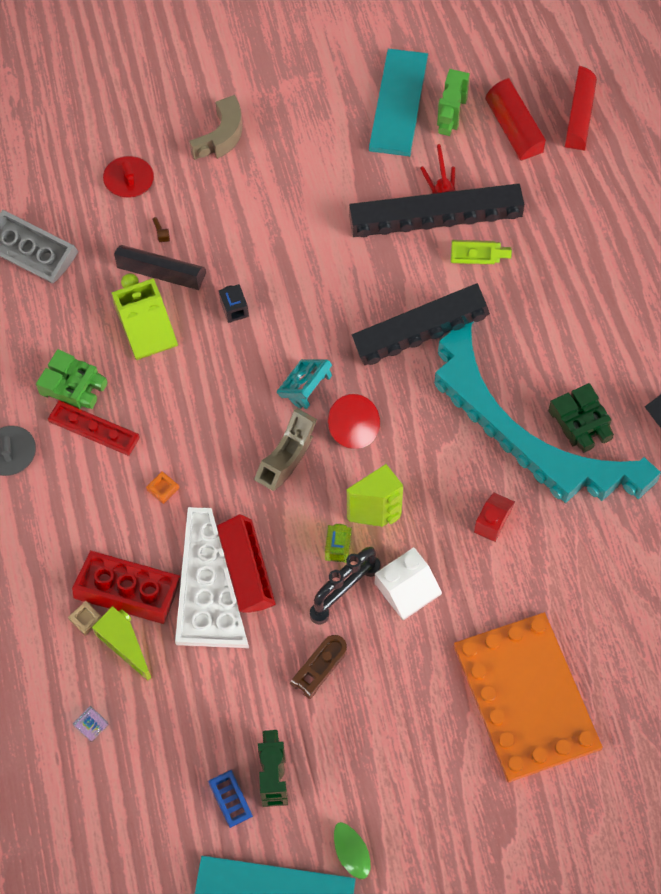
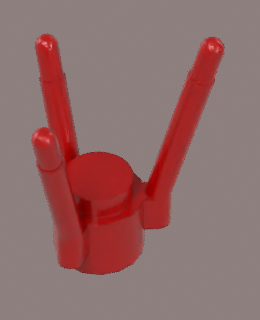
(443, 184)

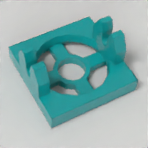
(290, 386)

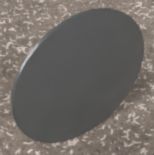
(16, 450)

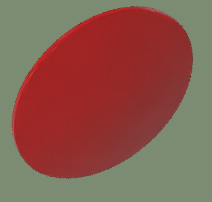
(128, 176)
(353, 421)

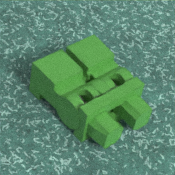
(449, 106)
(71, 381)

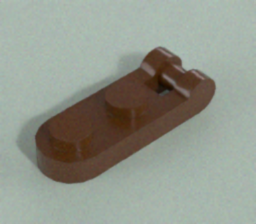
(320, 665)

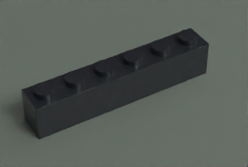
(421, 324)

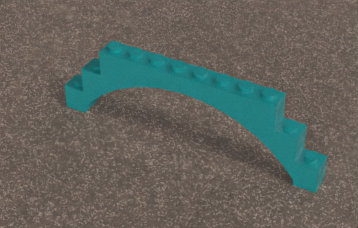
(559, 470)

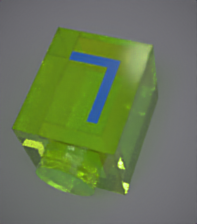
(338, 543)

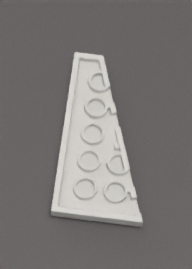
(207, 599)

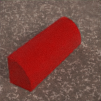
(581, 109)
(515, 120)
(245, 564)

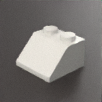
(407, 583)

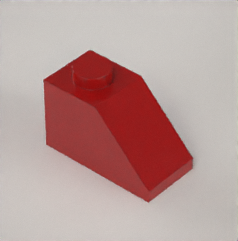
(493, 516)

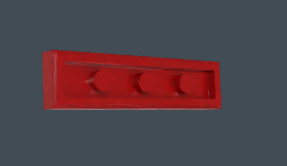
(94, 428)

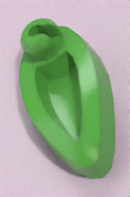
(351, 851)

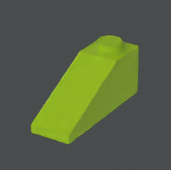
(117, 633)

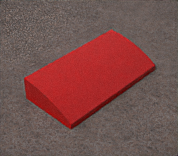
(126, 586)

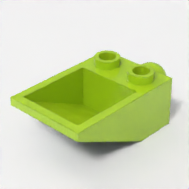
(143, 317)

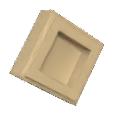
(85, 617)

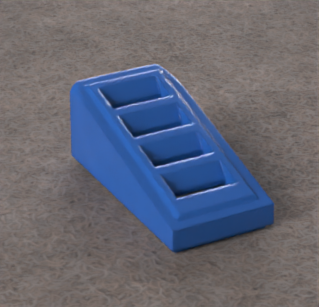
(238, 794)

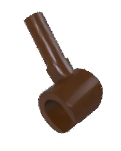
(163, 234)

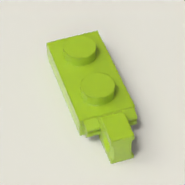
(478, 252)

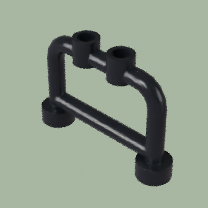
(366, 565)

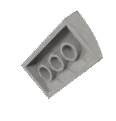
(34, 248)

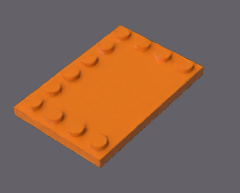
(527, 697)

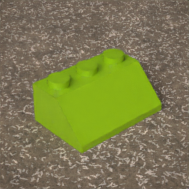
(375, 498)

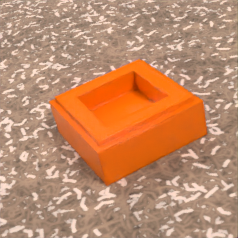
(162, 487)

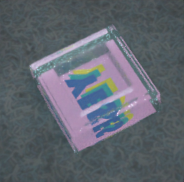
(90, 724)

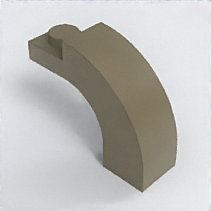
(225, 136)
(284, 459)

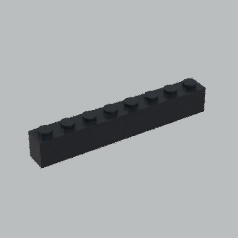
(436, 210)

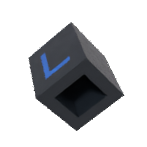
(233, 303)

